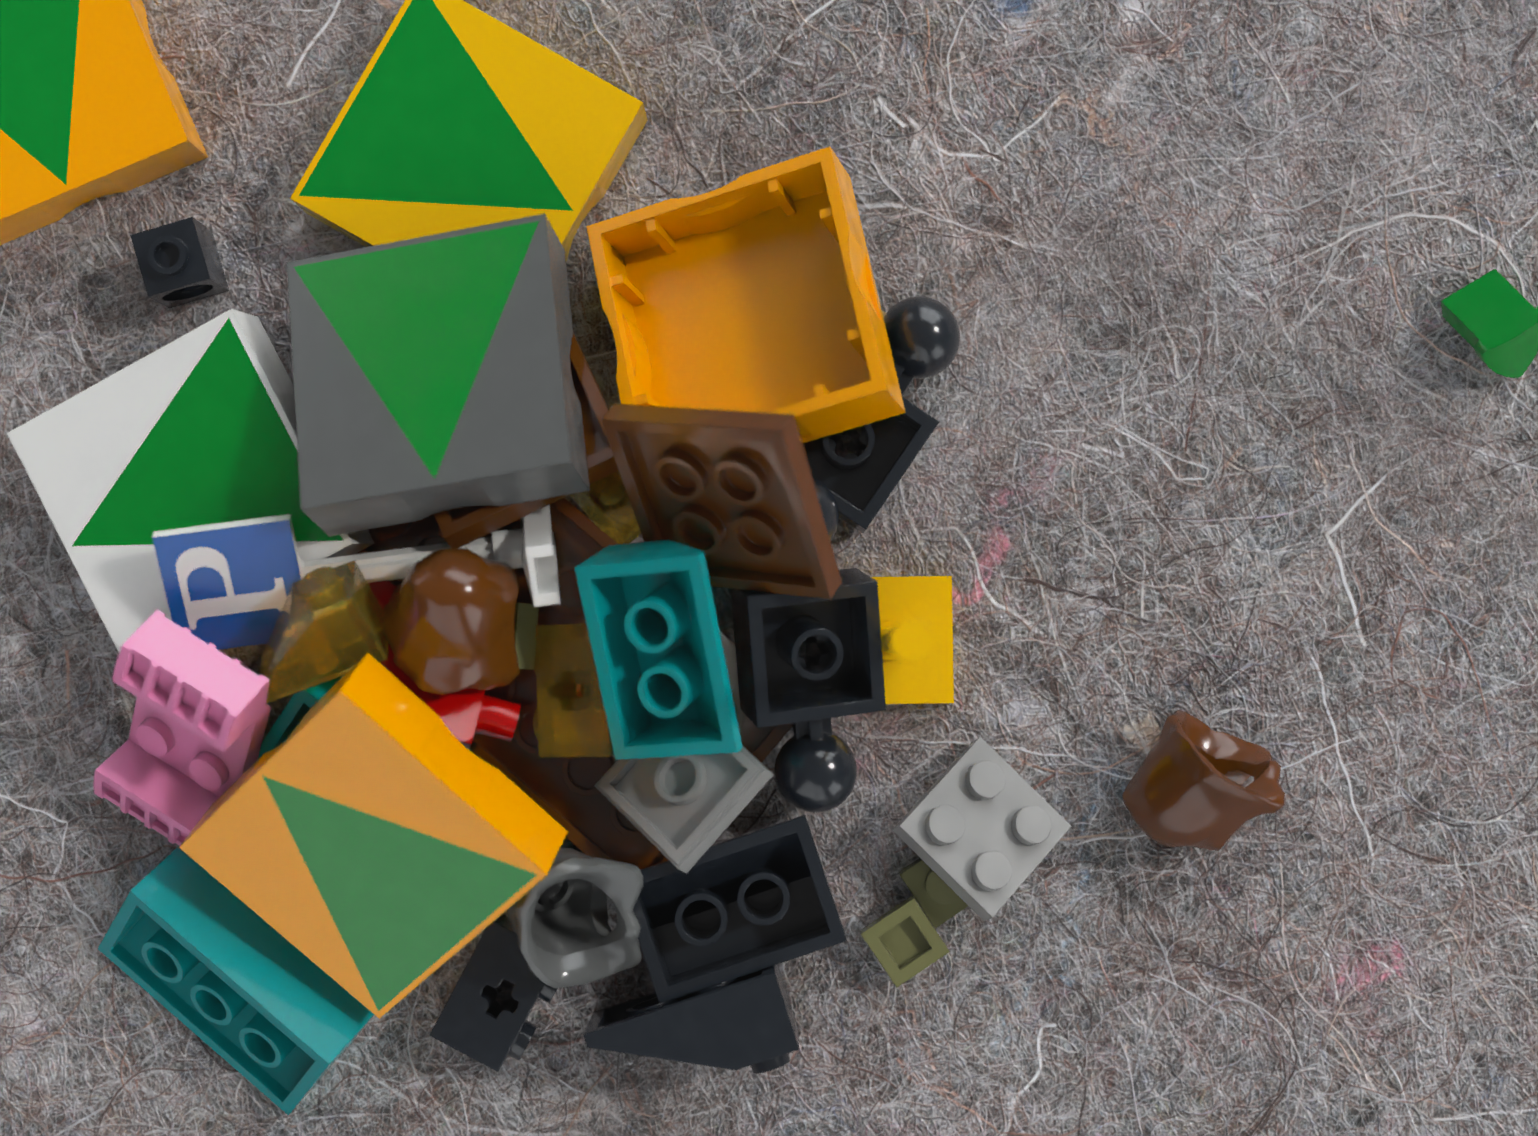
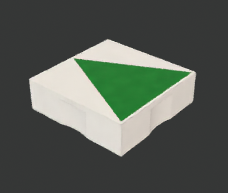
(166, 446)

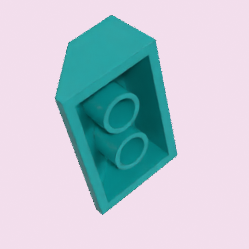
(658, 651)

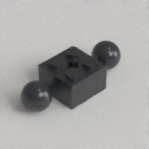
(922, 344)
(834, 678)

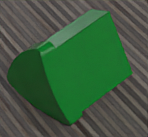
(1495, 323)

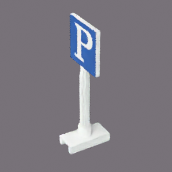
(236, 574)

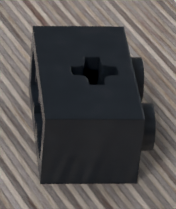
(470, 1017)

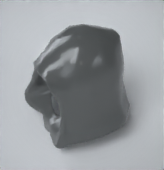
(566, 924)

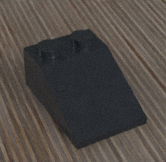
(719, 1026)

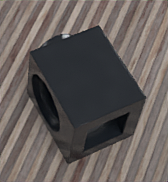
(179, 262)

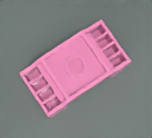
(190, 729)

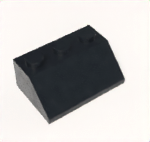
(736, 910)

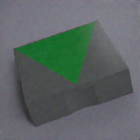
(434, 376)

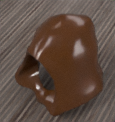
(454, 622)
(1193, 785)

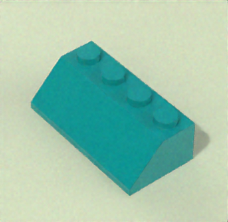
(233, 980)

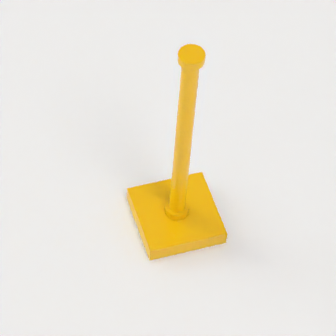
(917, 639)

